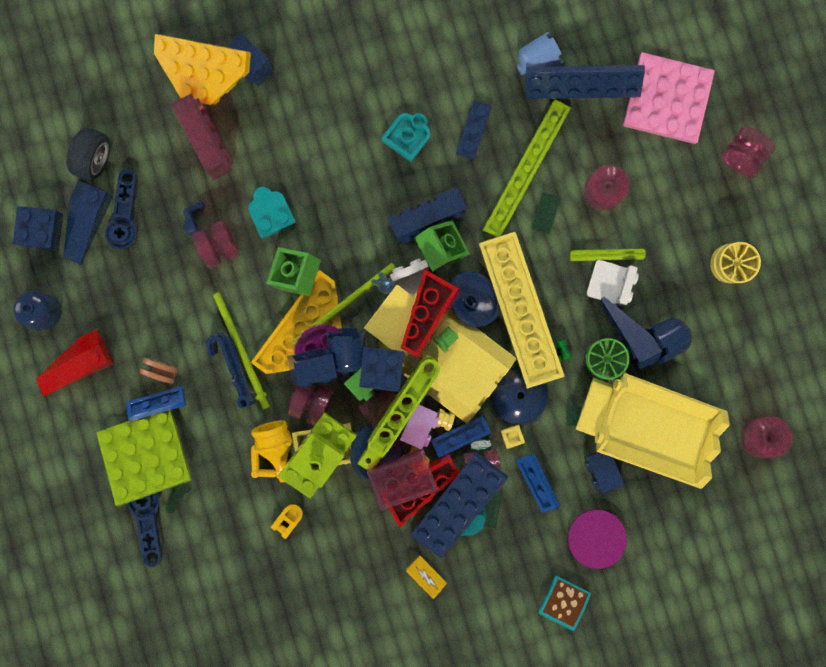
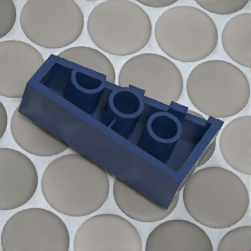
(427, 214)

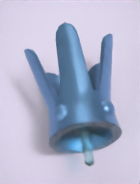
(384, 285)

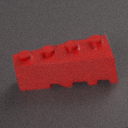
(428, 312)
(443, 472)

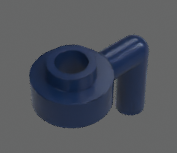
(190, 224)

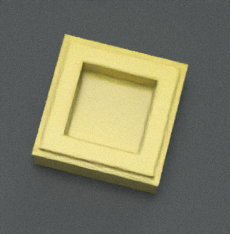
(512, 436)

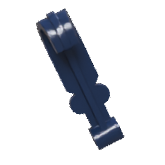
(235, 368)

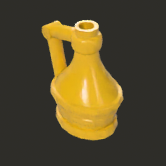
(273, 443)

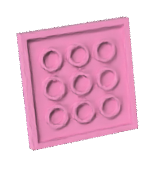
(670, 99)

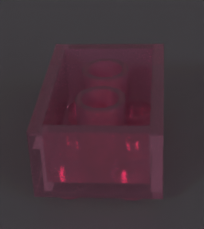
(402, 480)

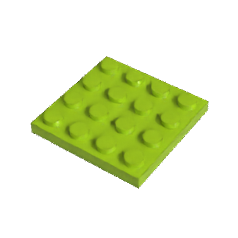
(143, 457)

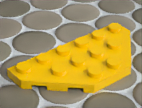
(200, 67)
(303, 314)

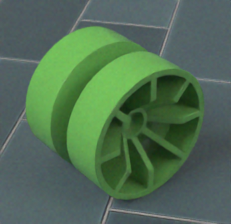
(607, 359)

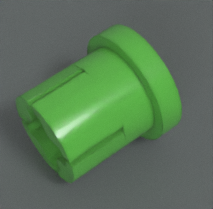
(445, 339)

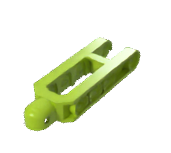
(414, 388)

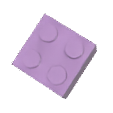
(419, 426)

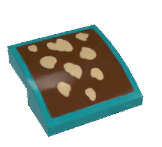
(564, 603)

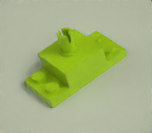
(317, 455)

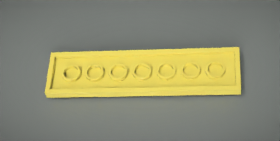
(521, 310)

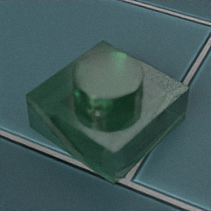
(572, 415)
(480, 445)

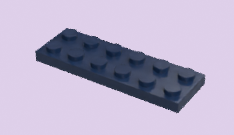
(584, 81)
(459, 505)

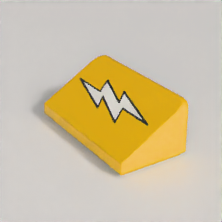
(426, 577)

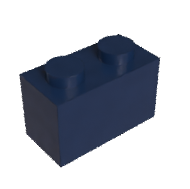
(604, 472)

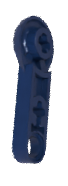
(123, 214)
(147, 524)

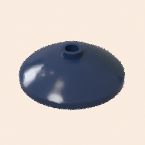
(480, 295)
(512, 409)

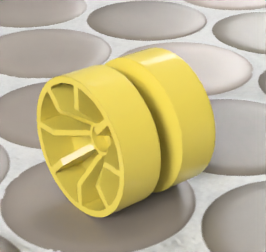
(735, 263)

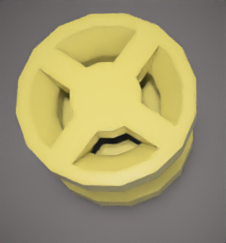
(446, 419)

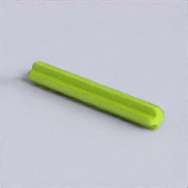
(610, 254)

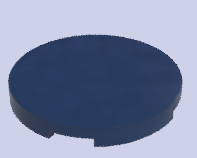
(360, 444)

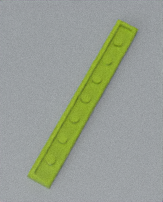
(526, 169)

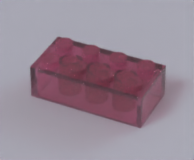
(201, 134)

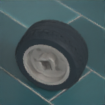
(88, 153)

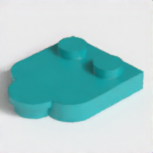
(408, 135)
(270, 212)

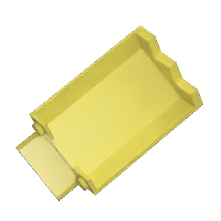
(467, 370)
(654, 428)

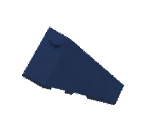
(85, 215)
(639, 343)

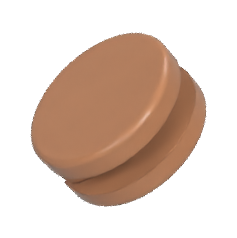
(160, 371)

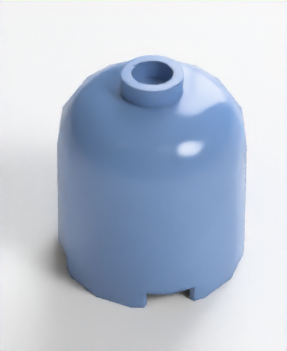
(539, 53)

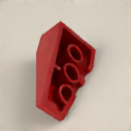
(80, 360)

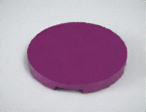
(313, 339)
(597, 539)

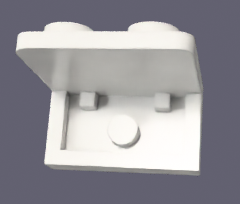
(409, 277)
(612, 282)

